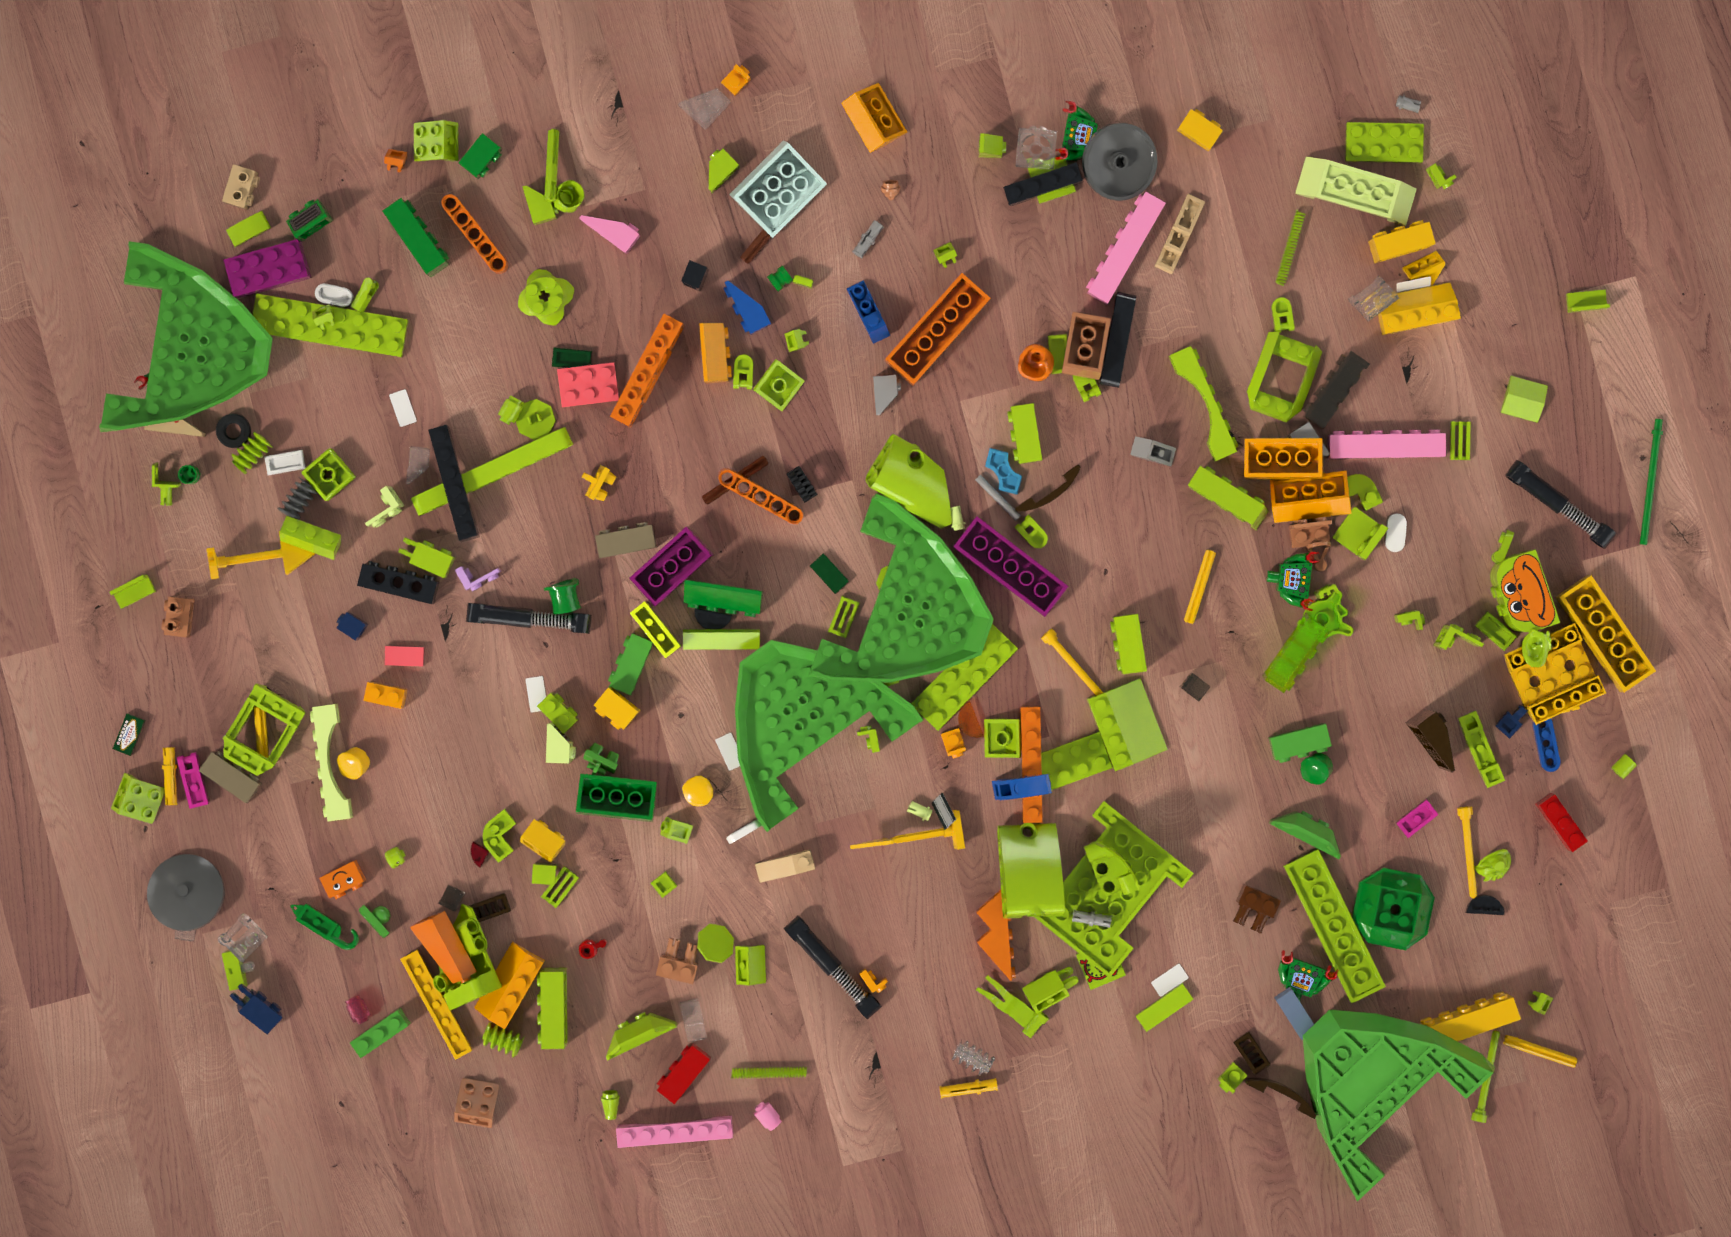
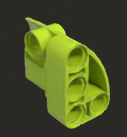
(913, 482)

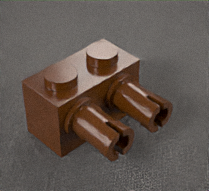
(1261, 902)

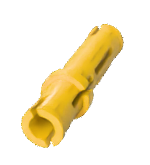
(170, 775)
(968, 1088)

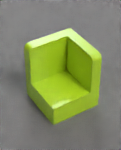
(544, 873)

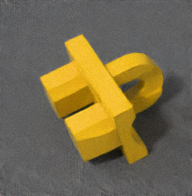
(594, 490)

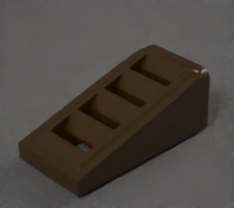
(504, 901)
(1262, 1066)

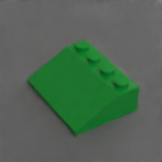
(722, 596)

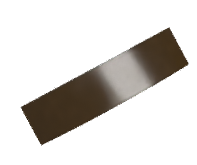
(1069, 478)
(1261, 1083)

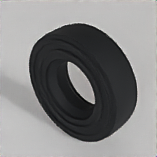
(222, 426)

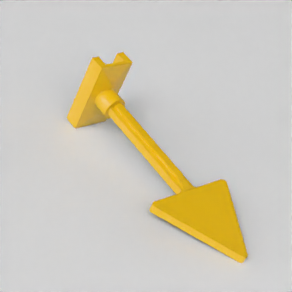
(291, 555)
(954, 830)

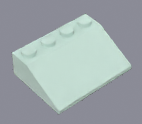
(778, 188)

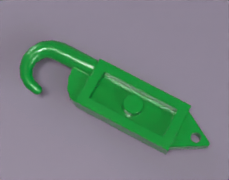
(323, 925)

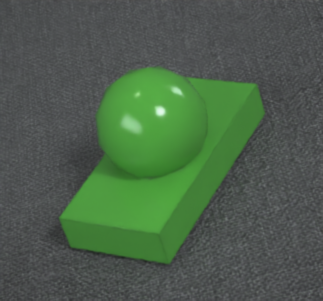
(377, 918)

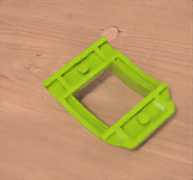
(1290, 350)
(277, 707)

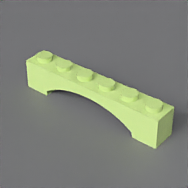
(336, 804)

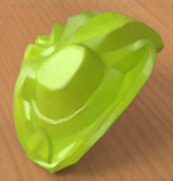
(1536, 648)
(1494, 865)

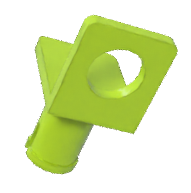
(166, 486)

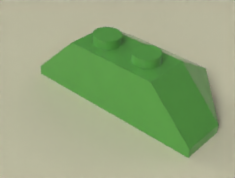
(1309, 831)

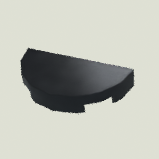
(711, 619)
(1485, 905)

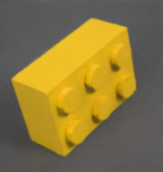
(1401, 241)

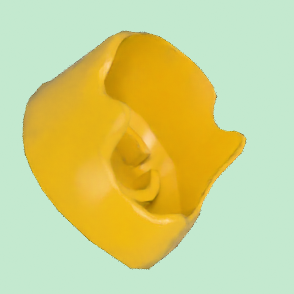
(353, 763)
(698, 791)

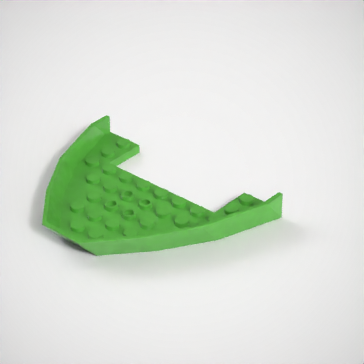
(202, 344)
(924, 611)
(791, 714)
(1366, 1069)

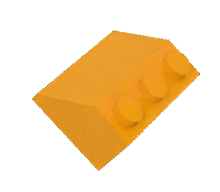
(874, 117)
(715, 352)

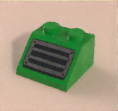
(308, 220)

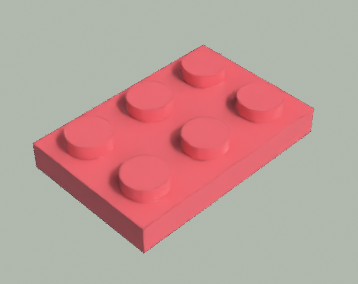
(588, 384)

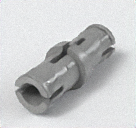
(867, 239)
(1091, 918)

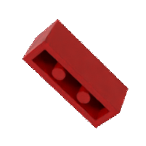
(1561, 822)
(682, 1073)

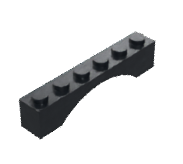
(453, 483)

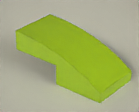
(248, 228)

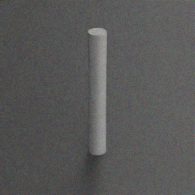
(997, 497)

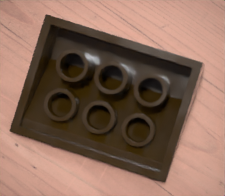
(1434, 737)

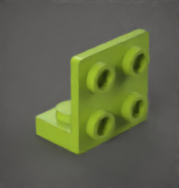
(436, 141)
(1359, 533)
(1445, 638)
(137, 799)

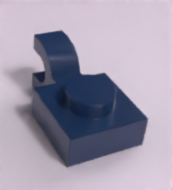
(1510, 723)

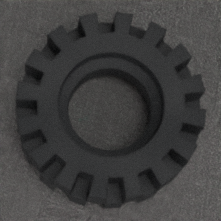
(801, 484)

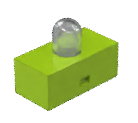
(236, 970)

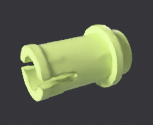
(957, 520)
(919, 810)

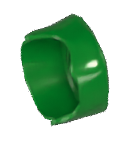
(1316, 768)

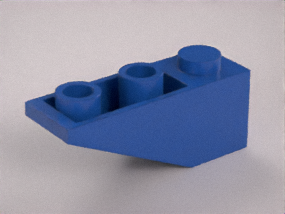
(751, 311)
(868, 312)

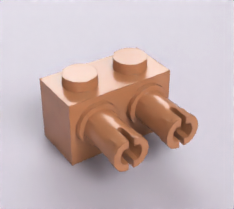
(178, 616)
(675, 968)

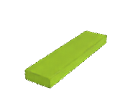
(721, 639)

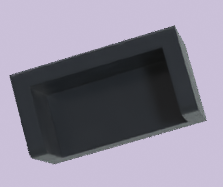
(695, 275)

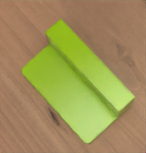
(1587, 301)
(133, 591)
(750, 965)

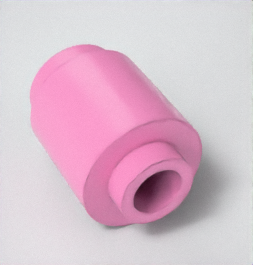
(767, 1115)

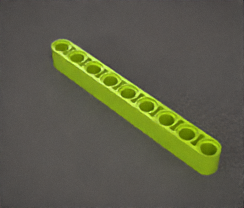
(497, 469)

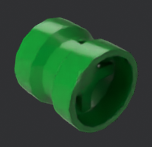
(780, 278)
(188, 471)

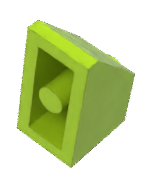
(991, 146)
(720, 169)
(540, 210)

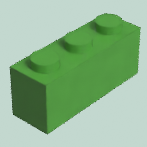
(630, 663)
(1300, 742)
(380, 1033)

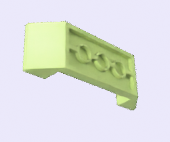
(1356, 189)

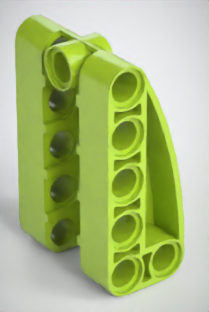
(1030, 871)

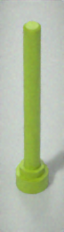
(1480, 1114)

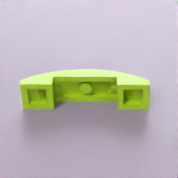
(1480, 749)

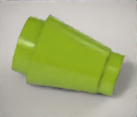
(610, 1103)

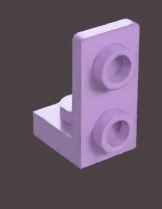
(466, 576)

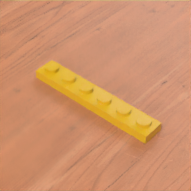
(436, 1004)

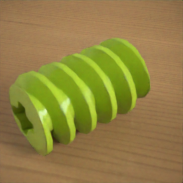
(250, 452)
(502, 1040)

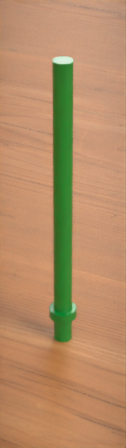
(1657, 432)

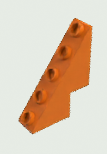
(996, 939)

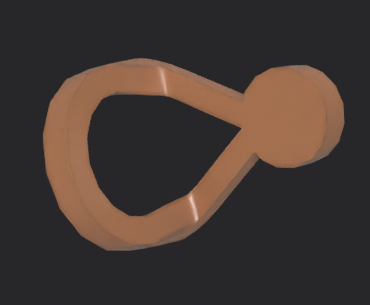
(1322, 565)

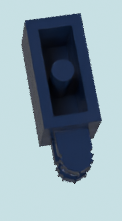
(257, 1009)

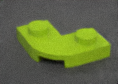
(1365, 489)
(493, 836)

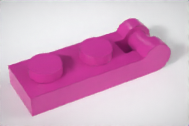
(193, 781)

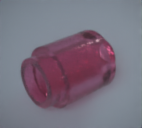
(357, 1010)

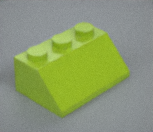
(1128, 644)

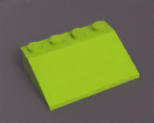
(1127, 724)

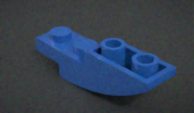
(1021, 787)

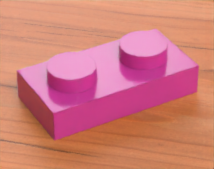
(1416, 818)

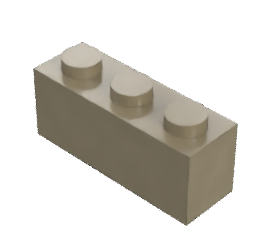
(625, 540)
(230, 776)

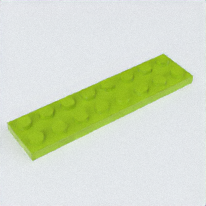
(350, 330)
(1334, 926)

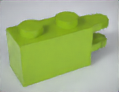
(429, 558)
(1049, 989)

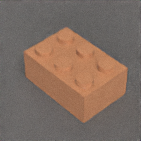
(1086, 345)

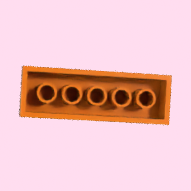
(937, 329)

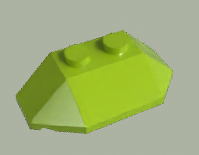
(638, 1032)

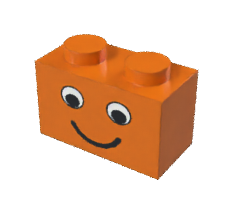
(342, 879)

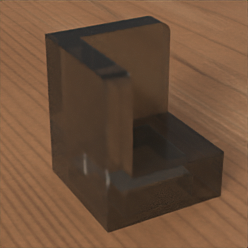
(1194, 686)
(452, 898)

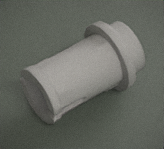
(1408, 103)

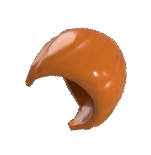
(1035, 368)

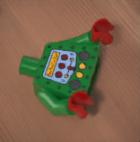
(1078, 131)
(1294, 579)
(1303, 977)

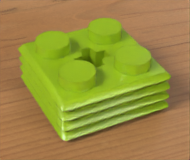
(316, 474)

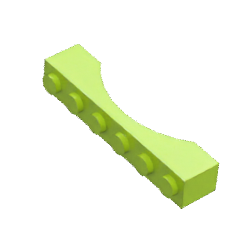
(1187, 366)

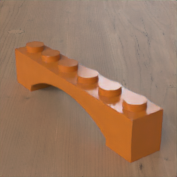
(1031, 760)

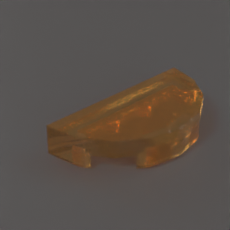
(968, 721)

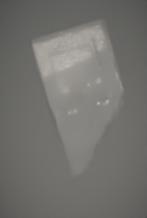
(417, 462)

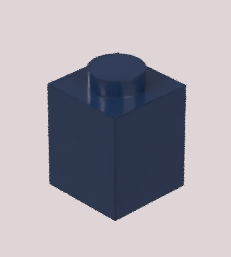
(351, 625)

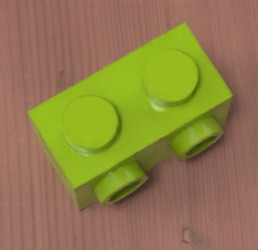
(558, 712)

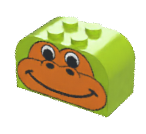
(1523, 592)

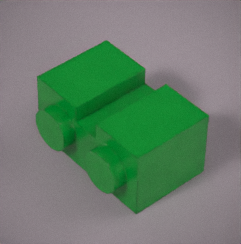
(480, 156)

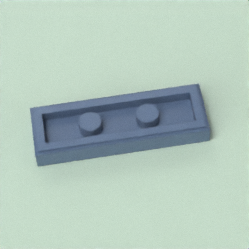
(1294, 1011)

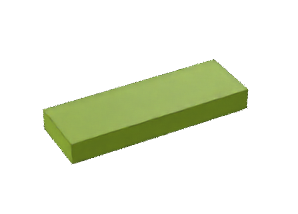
(1164, 1007)

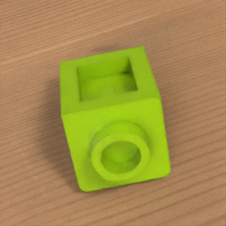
(1437, 177)
(1407, 617)
(872, 741)
(676, 830)
(1231, 1078)

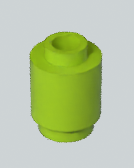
(510, 410)

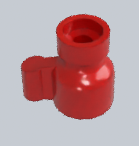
(589, 948)

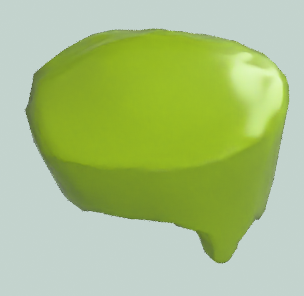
(569, 196)

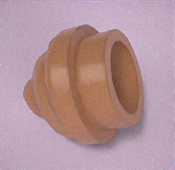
(890, 189)

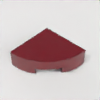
(478, 854)

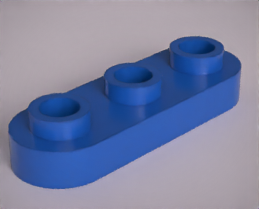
(1550, 751)

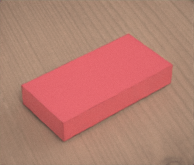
(404, 656)

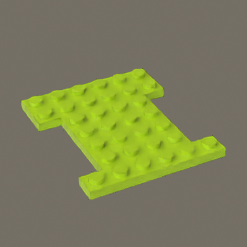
(1082, 892)

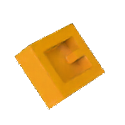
(736, 79)
(953, 743)
(869, 978)

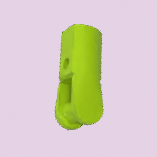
(365, 294)

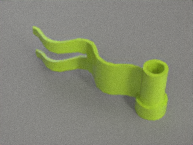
(1015, 1008)

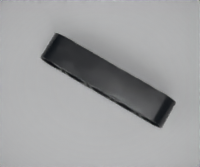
(1118, 339)

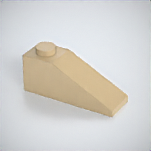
(182, 427)
(785, 866)

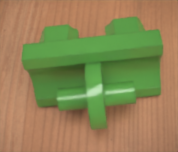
(597, 761)

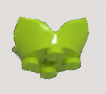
(560, 293)

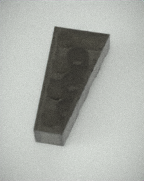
(1335, 389)

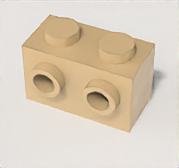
(240, 187)

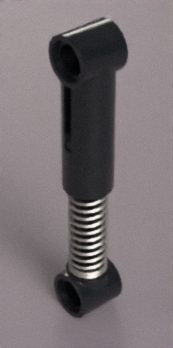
(1556, 501)
(526, 618)
(829, 963)

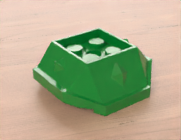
(1373, 905)

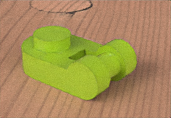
(1280, 308)
(743, 365)
(1082, 381)
(1037, 537)
(1505, 540)

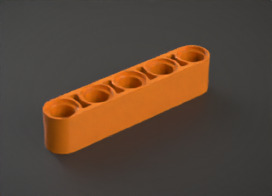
(466, 229)
(767, 502)

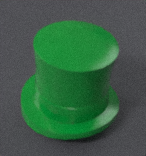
(564, 596)

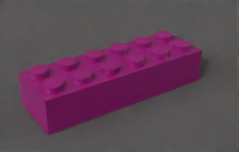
(1010, 566)

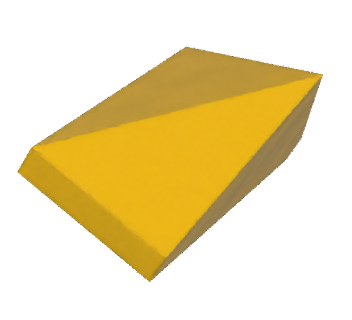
(1425, 267)

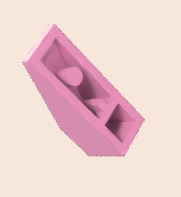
(615, 232)

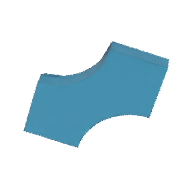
(1008, 479)

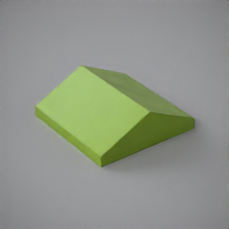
(778, 385)
(1524, 399)
(1002, 738)

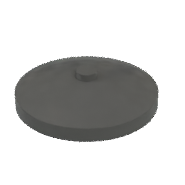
(1119, 161)
(185, 892)

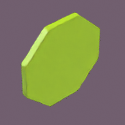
(535, 419)
(715, 943)

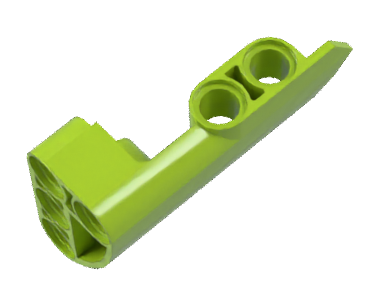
(1117, 872)
(475, 944)

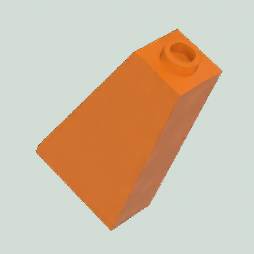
(445, 946)

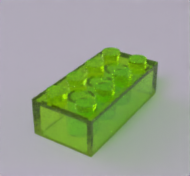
(1295, 653)

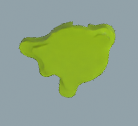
(1330, 614)

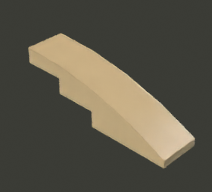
(1179, 234)

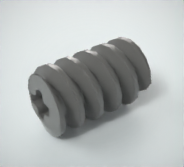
(298, 499)

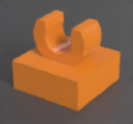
(396, 158)

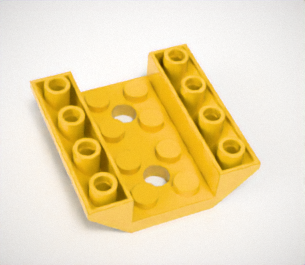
(1557, 687)

